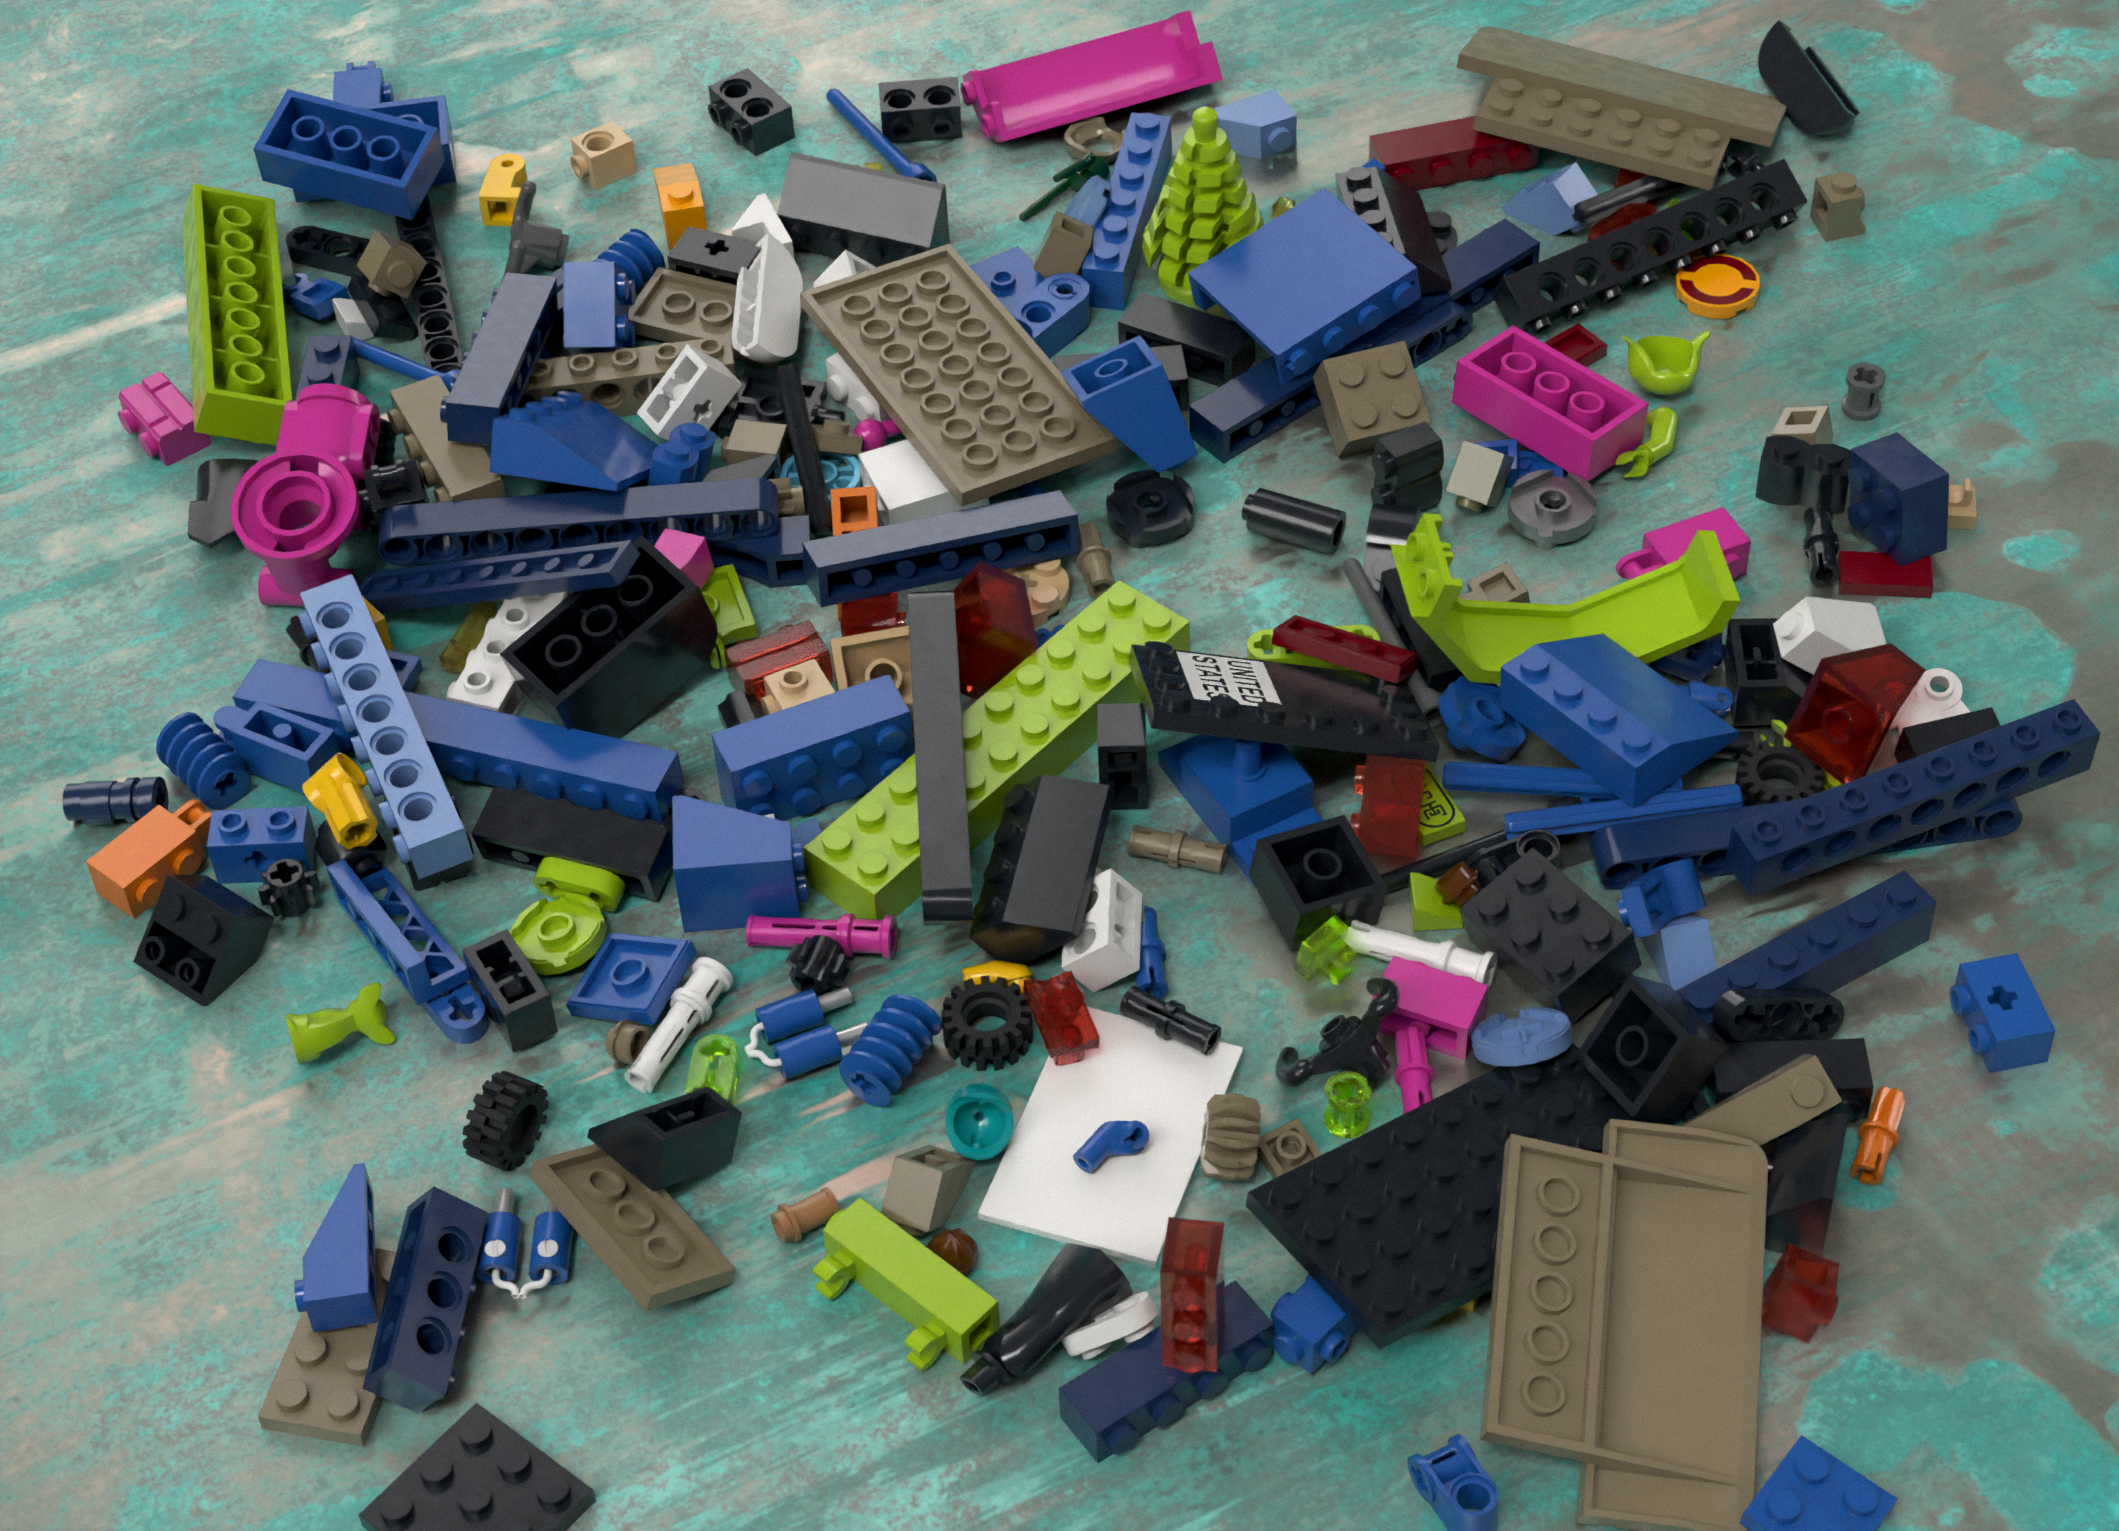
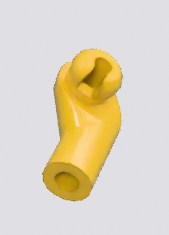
(1011, 971)

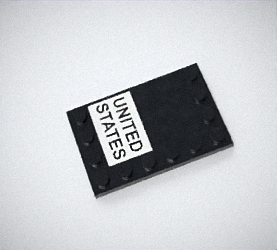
(1279, 703)

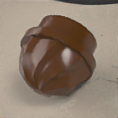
(956, 1249)

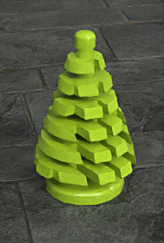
(1199, 207)

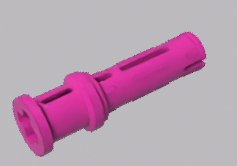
(852, 934)

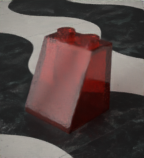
(1854, 709)

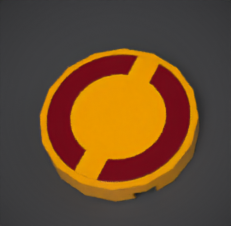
(1718, 286)

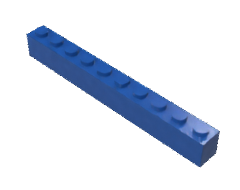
(497, 746)

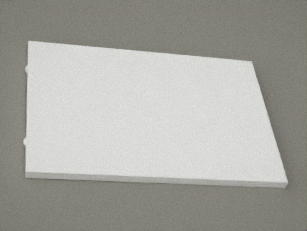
(1127, 1197)

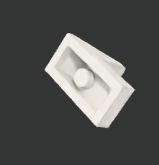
(760, 220)

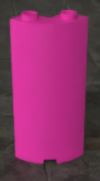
(1090, 78)

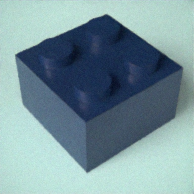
(1898, 499)

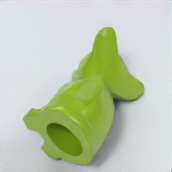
(328, 1026)

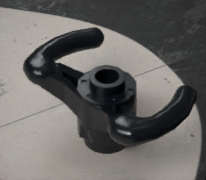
(1346, 1042)

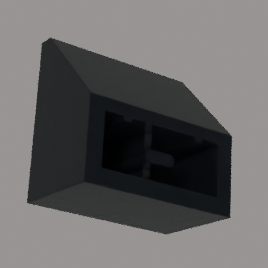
(1757, 675)
(202, 937)
(672, 1138)

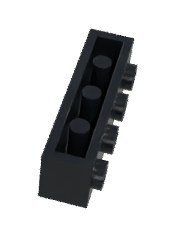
(526, 829)

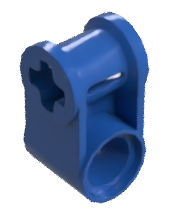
(1454, 1482)

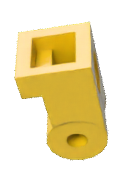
(501, 189)

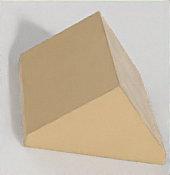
(872, 656)

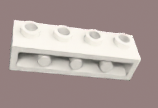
(486, 678)

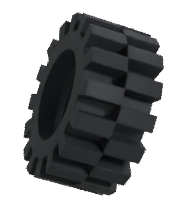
(1777, 763)
(990, 1045)
(505, 1121)

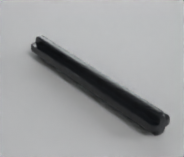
(1639, 190)
(804, 449)

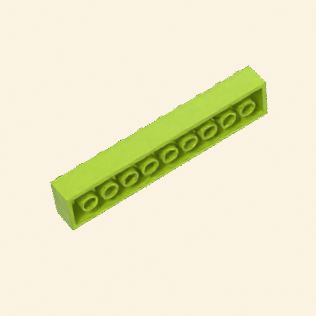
(1018, 730)

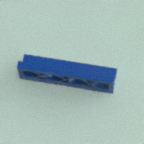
(392, 940)

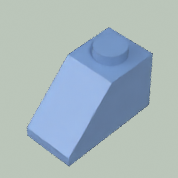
(1259, 125)
(1551, 200)

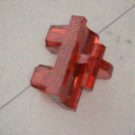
(1062, 1017)

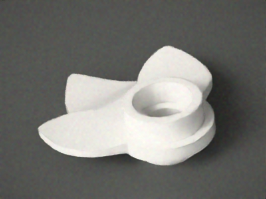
(1930, 705)

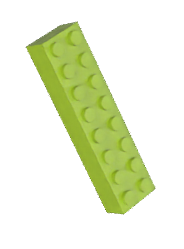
(235, 315)

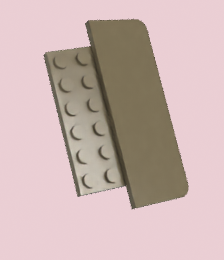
(1614, 107)
(1633, 1320)

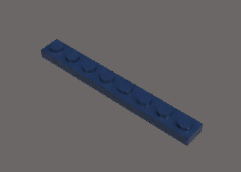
(500, 577)

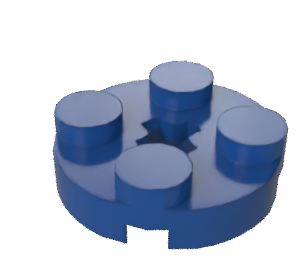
(1478, 721)

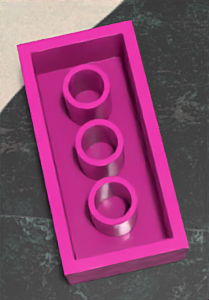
(1549, 403)

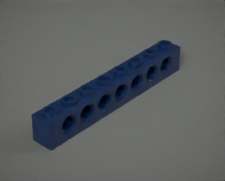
(1911, 797)

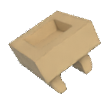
(1962, 506)

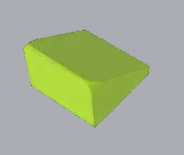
(1427, 908)

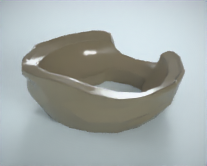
(1091, 130)

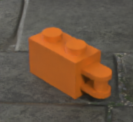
(138, 861)

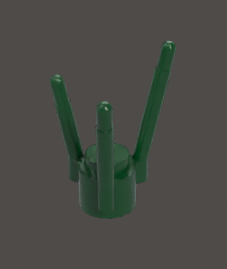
(1075, 176)

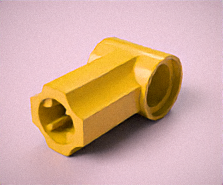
(339, 796)

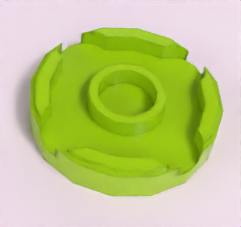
(560, 932)

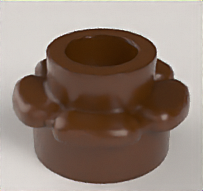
(1458, 884)

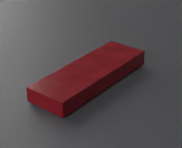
(1345, 649)

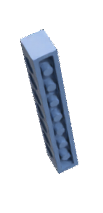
(385, 727)

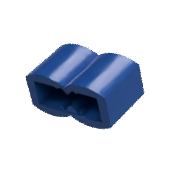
(683, 457)

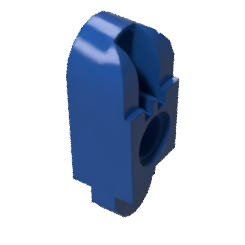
(1053, 314)

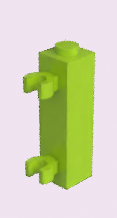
(908, 1279)

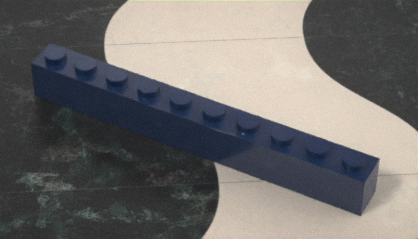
(1259, 405)

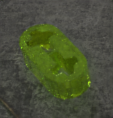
(726, 1076)

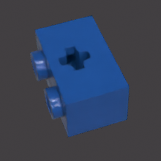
(252, 839)
(2002, 1013)

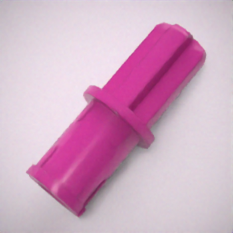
(1413, 1071)

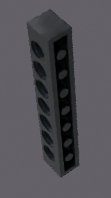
(1769, 187)

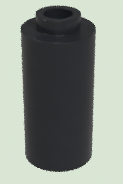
(1294, 520)

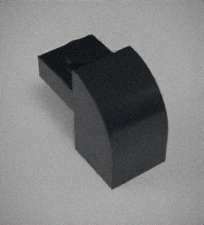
(1386, 526)

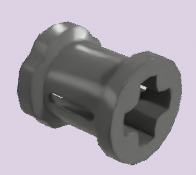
(1862, 398)

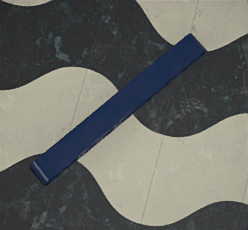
(574, 519)
(1634, 848)

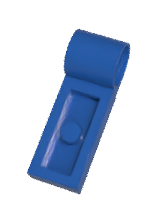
(1660, 897)

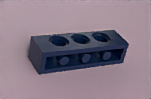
(426, 1301)

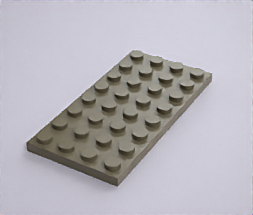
(957, 374)

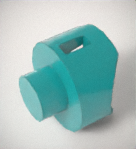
(979, 1121)

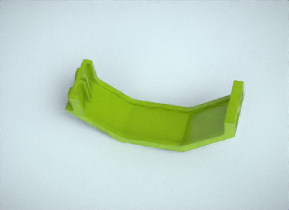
(1643, 615)

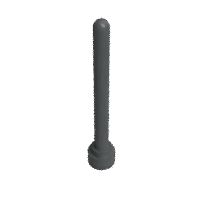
(1426, 697)

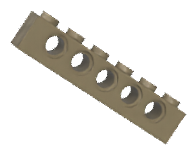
(619, 377)

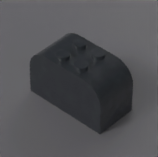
(617, 650)

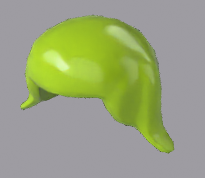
(1665, 362)

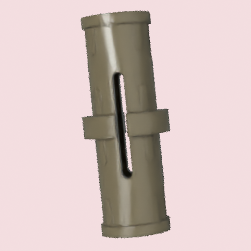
(1177, 849)

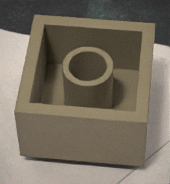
(1369, 396)

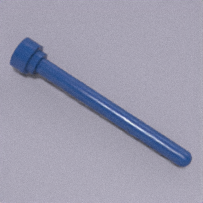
(876, 138)
(399, 364)

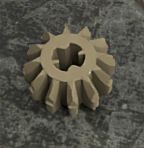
(1230, 1137)

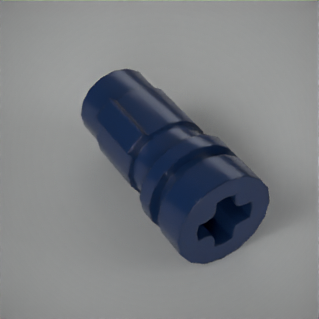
(113, 800)

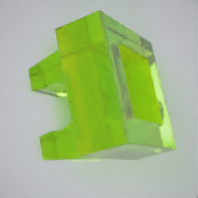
(1326, 953)

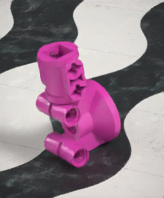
(309, 486)

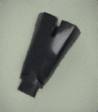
(1070, 1293)

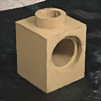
(603, 155)

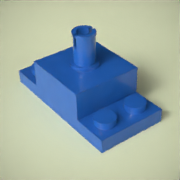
(1241, 789)

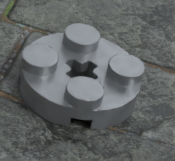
(1552, 526)

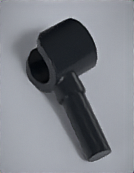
(1745, 162)

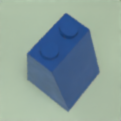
(1135, 402)
(733, 866)

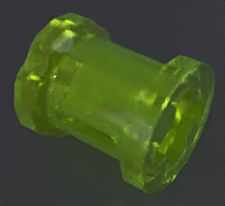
(1341, 1100)

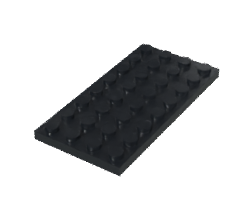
(1411, 1210)

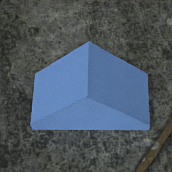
(1682, 950)

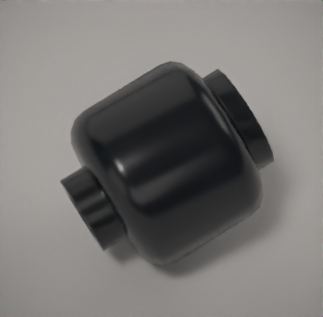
(361, 859)

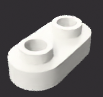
(1127, 1319)

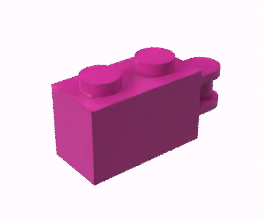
(1671, 542)

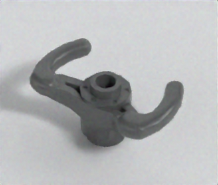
(532, 242)

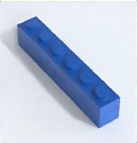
(1130, 204)

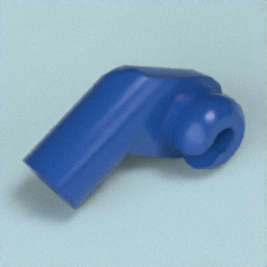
(1111, 1140)

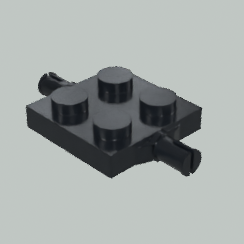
(761, 402)

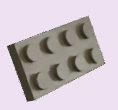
(688, 308)
(632, 1229)
(323, 1378)

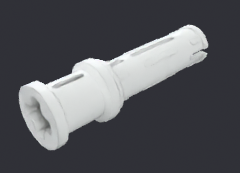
(1443, 956)
(688, 1008)

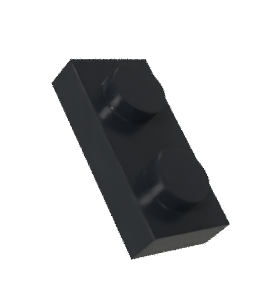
(383, 314)

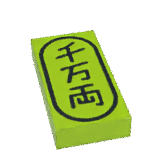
(1439, 813)

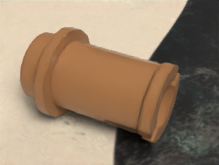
(804, 1215)

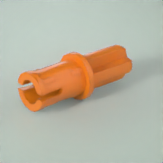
(1878, 1136)

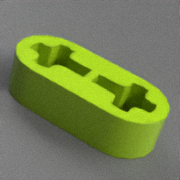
(564, 876)

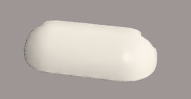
(768, 304)

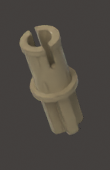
(1094, 560)

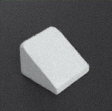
(351, 319)

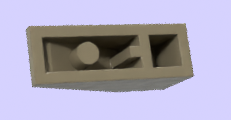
(1773, 1103)

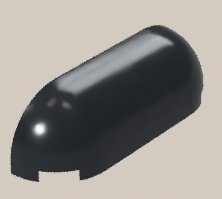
(1804, 84)

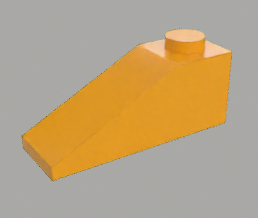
(679, 200)

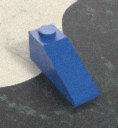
(341, 1261)

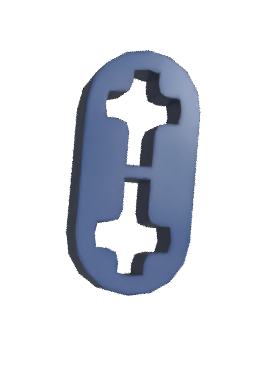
(461, 999)

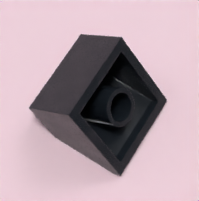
(1803, 1184)

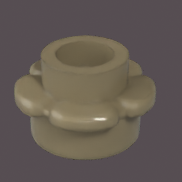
(626, 1042)

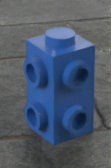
(1310, 1327)

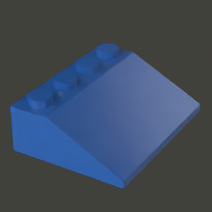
(570, 444)
(1611, 714)

